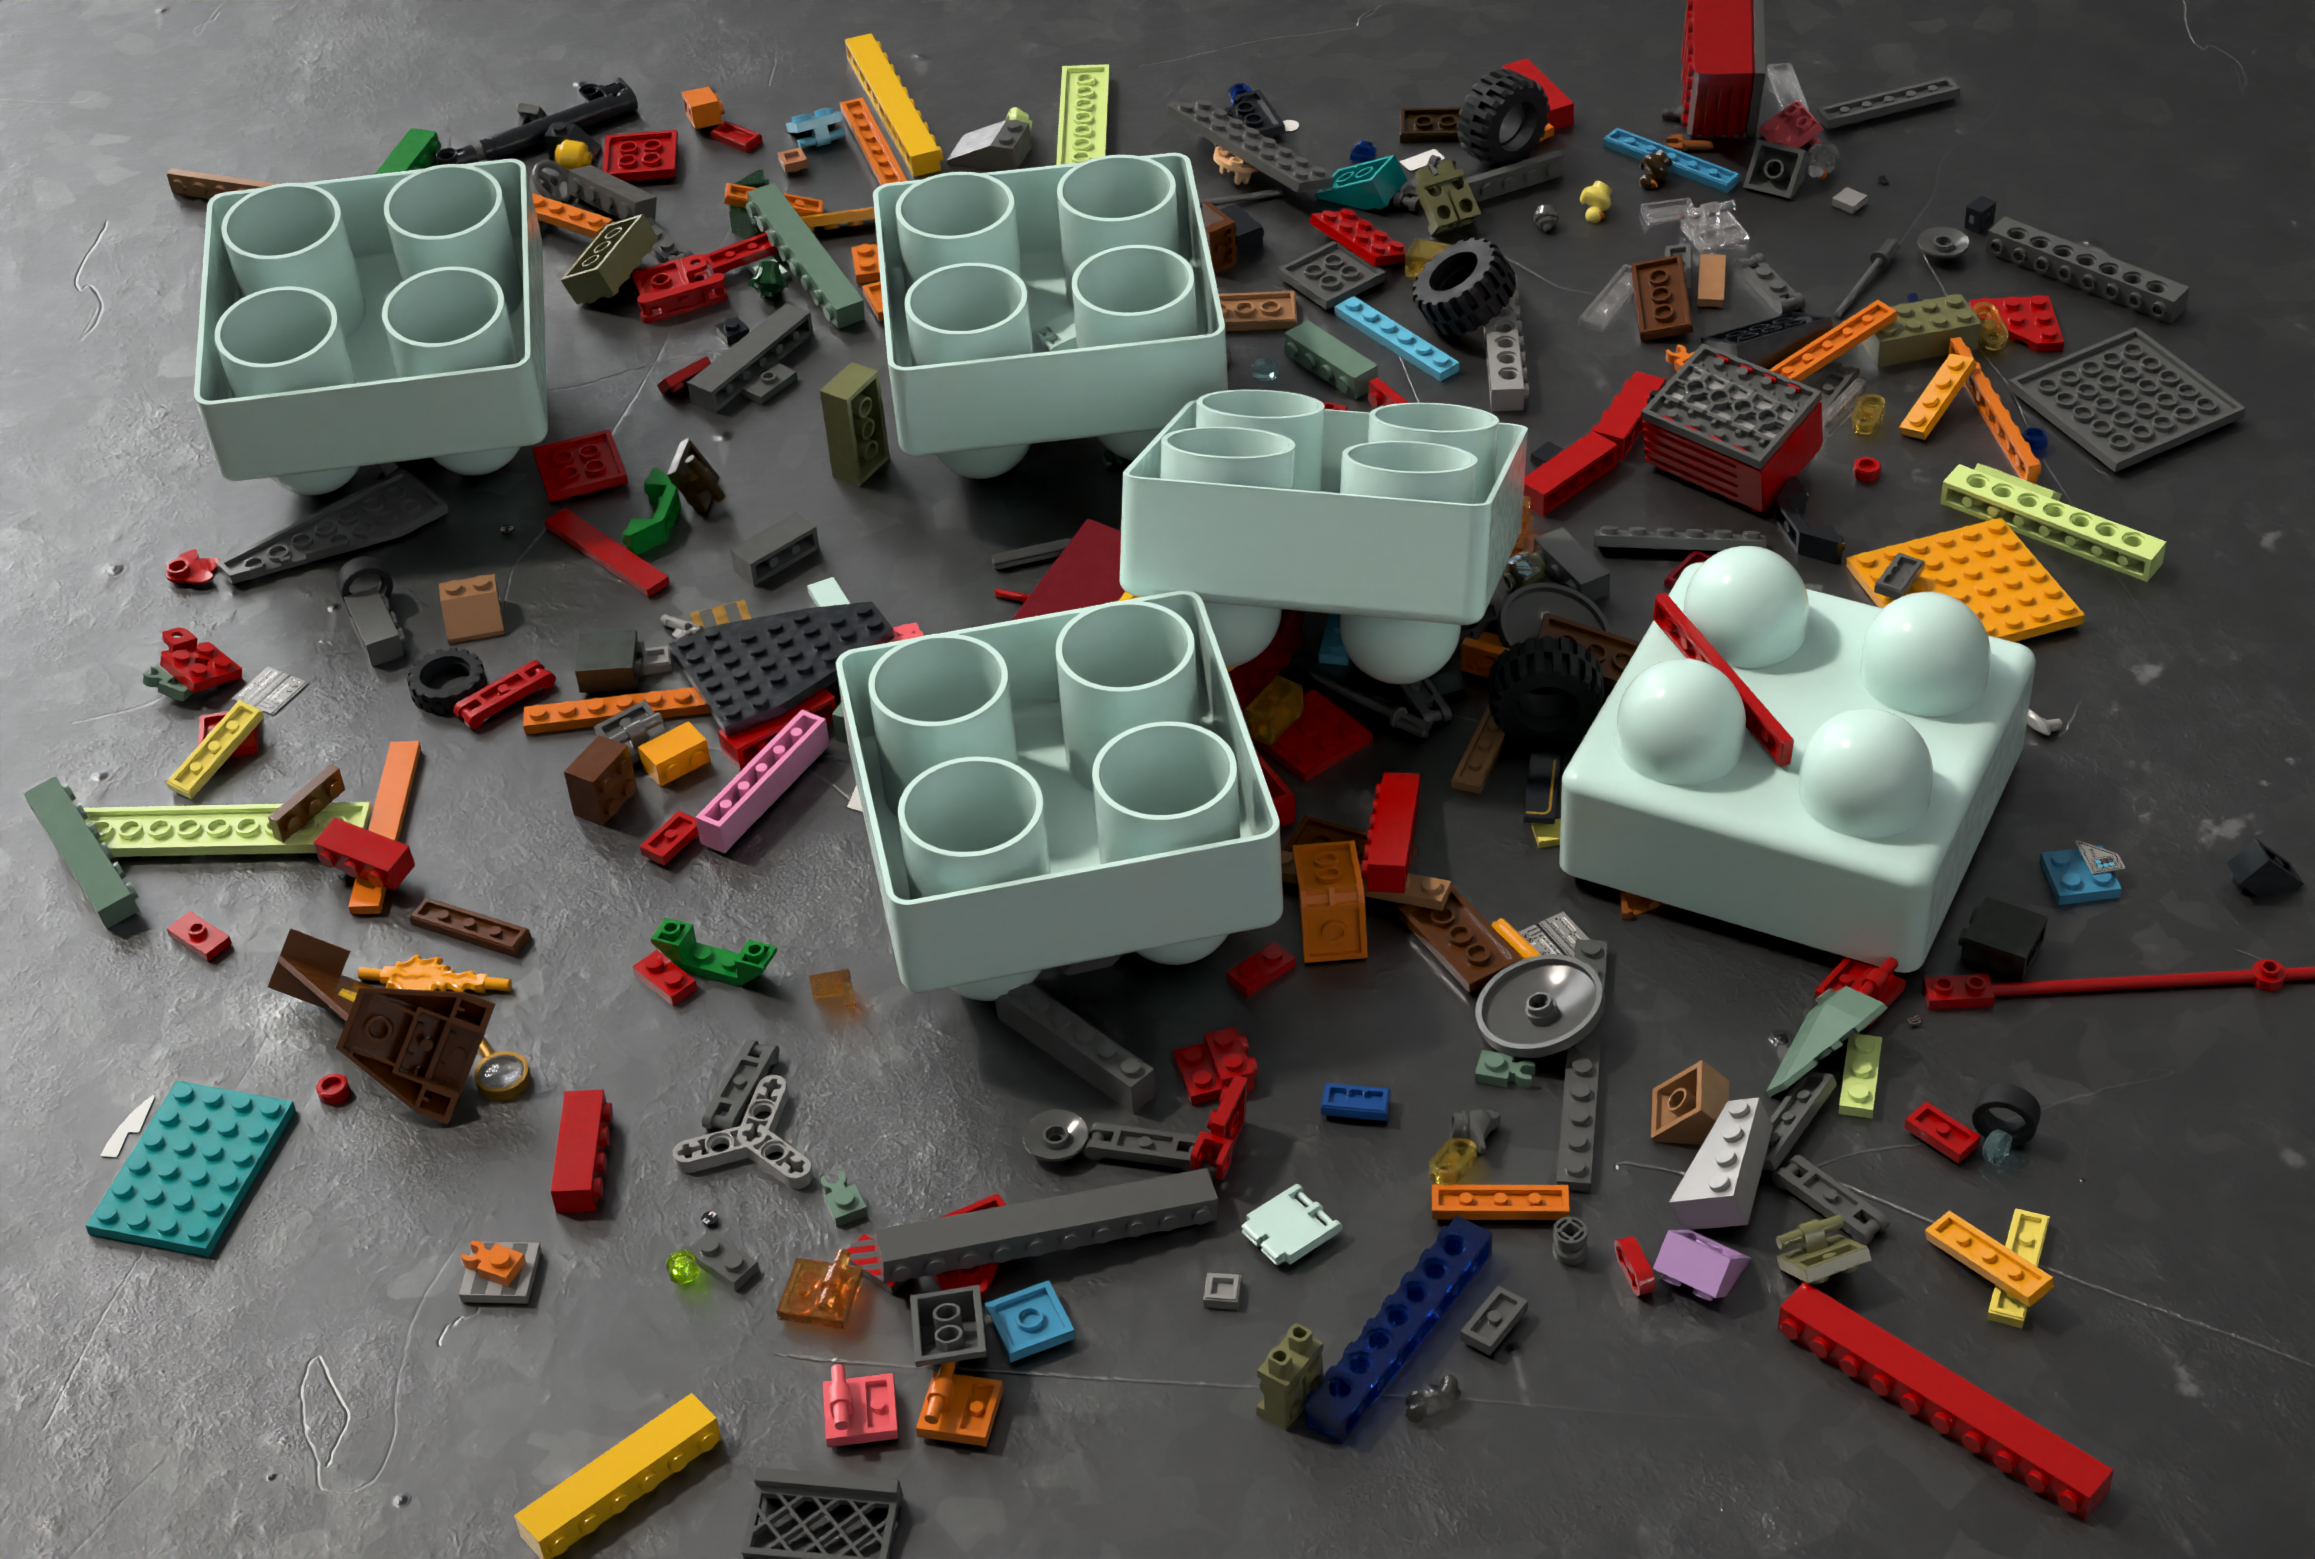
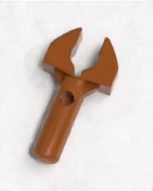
(1677, 142)

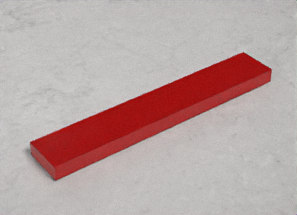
(607, 552)

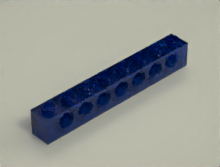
(1397, 1329)

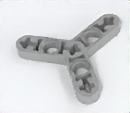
(740, 1140)

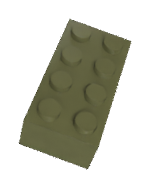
(609, 259)
(1924, 331)
(855, 424)

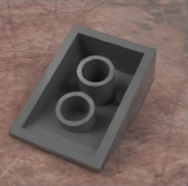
(993, 147)
(948, 1326)

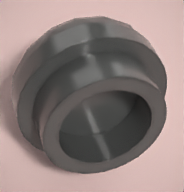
(1546, 217)

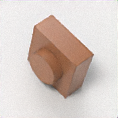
(792, 160)

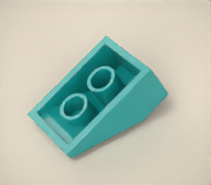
(1366, 184)

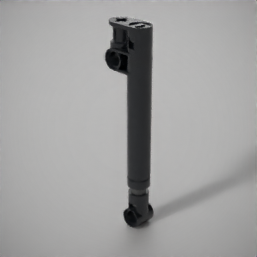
(597, 105)

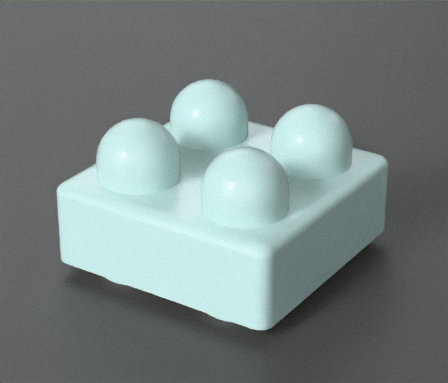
(997, 253)
(373, 325)
(1327, 511)
(1892, 777)
(1059, 794)

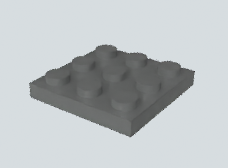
(1331, 274)

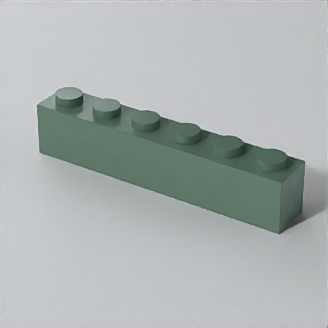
(81, 851)

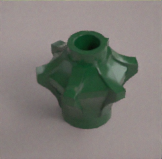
(768, 280)

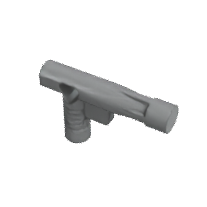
(681, 627)

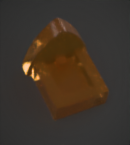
(833, 984)

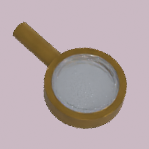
(500, 1073)

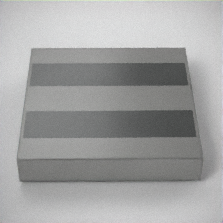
(485, 1291)

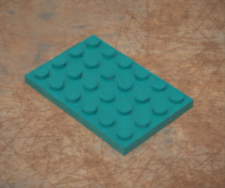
(191, 1168)

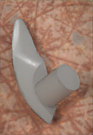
(2042, 725)

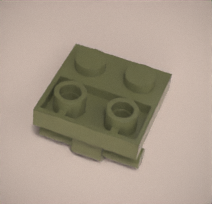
(1820, 1255)

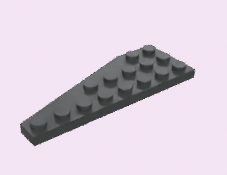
(362, 519)

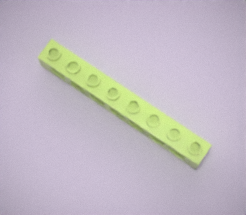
(2054, 523)

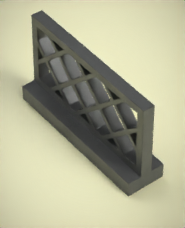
(821, 1488)

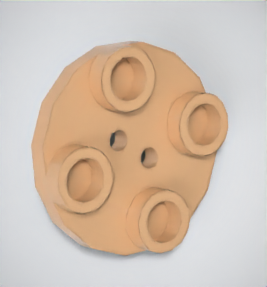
(1231, 163)

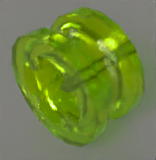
(682, 1266)

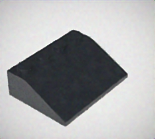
(1771, 339)

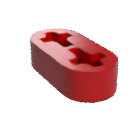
(1635, 1265)

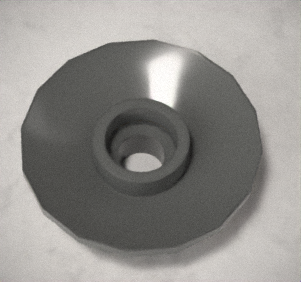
(1943, 242)
(1055, 1135)

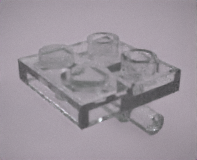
(1714, 227)

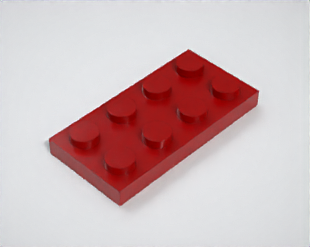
(1360, 237)

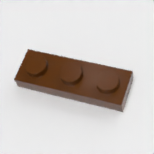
(306, 803)

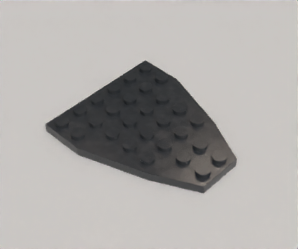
(774, 661)

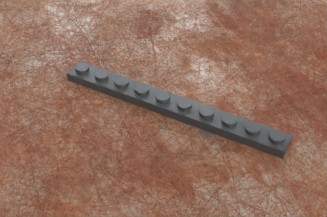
(1581, 1089)

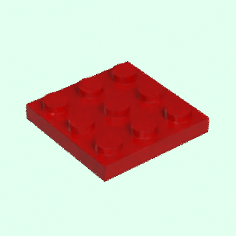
(641, 155)
(579, 465)
(1317, 738)

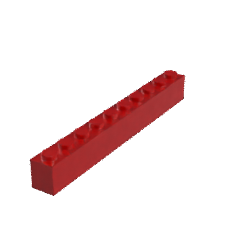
(1945, 1400)

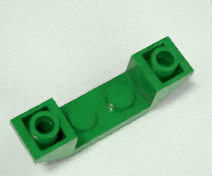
(649, 533)
(679, 944)

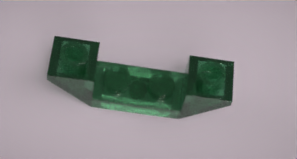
(741, 222)

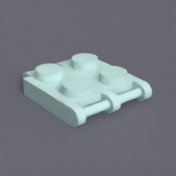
(1057, 333)
(1288, 1228)

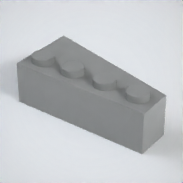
(1726, 1170)

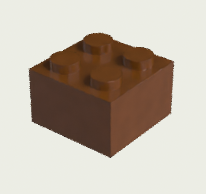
(600, 780)

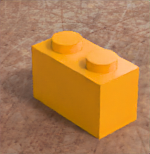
(674, 753)

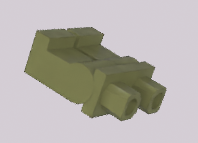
(1446, 197)
(1288, 1376)

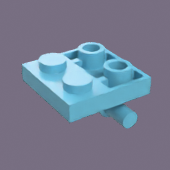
(818, 127)

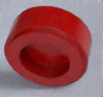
(1866, 469)
(333, 1089)

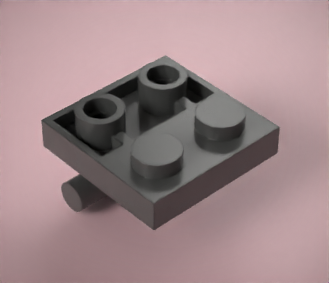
(633, 727)

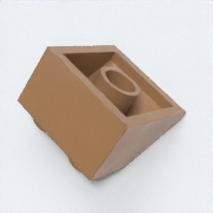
(471, 608)
(1688, 1105)

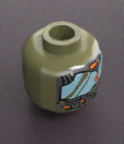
(1524, 570)

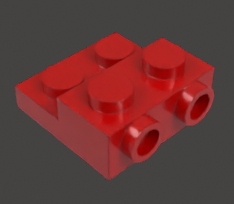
(1214, 1063)

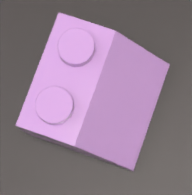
(1699, 1263)

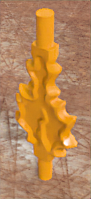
(431, 975)

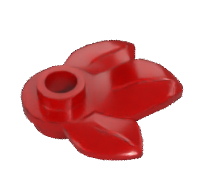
(191, 568)

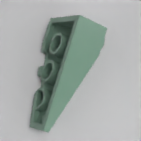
(1823, 1030)

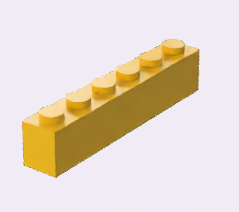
(618, 1478)

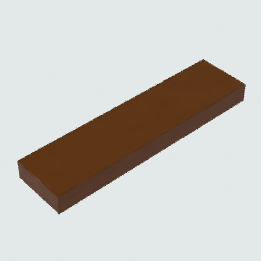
(470, 927)

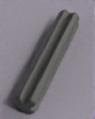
(1029, 554)

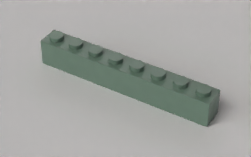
(805, 256)

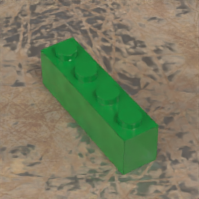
(413, 152)

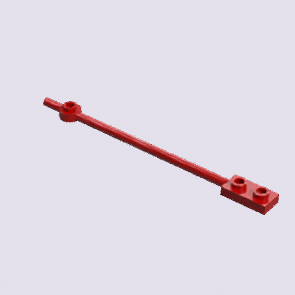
(1978, 991)

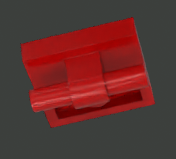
(1867, 979)

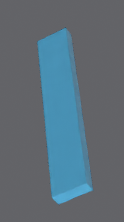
(1683, 163)

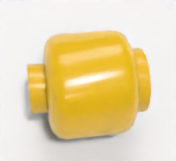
(572, 155)

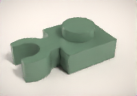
(166, 684)
(1500, 1068)
(843, 1200)

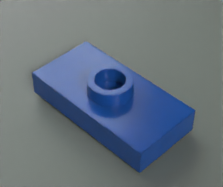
(1355, 1101)

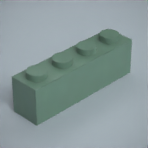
(1330, 359)

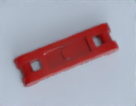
(682, 299)
(503, 693)

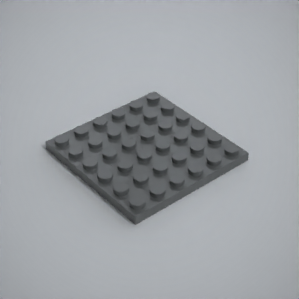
(2126, 399)

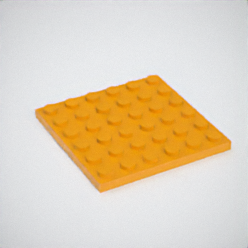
(1987, 572)

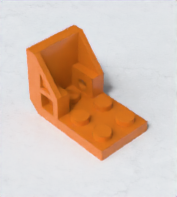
(1330, 901)

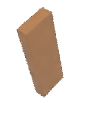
(1711, 280)

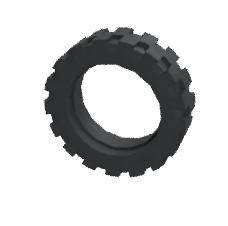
(440, 663)

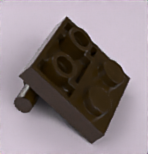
(694, 477)

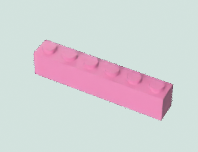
(762, 781)

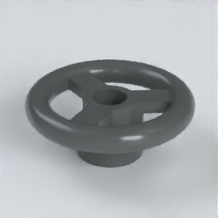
(550, 184)

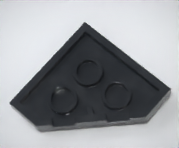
(1256, 113)

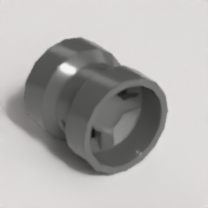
(1570, 1241)

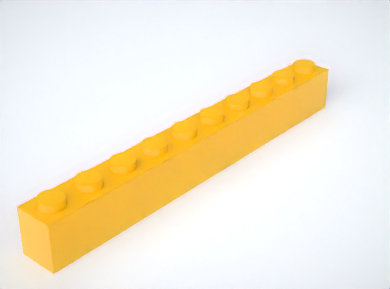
(893, 105)

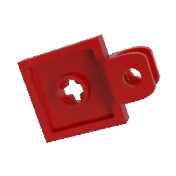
(670, 275)
(194, 664)
(1224, 1127)

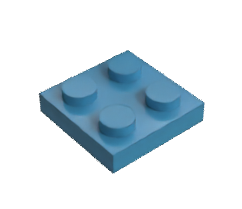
(2072, 879)
(1029, 1321)

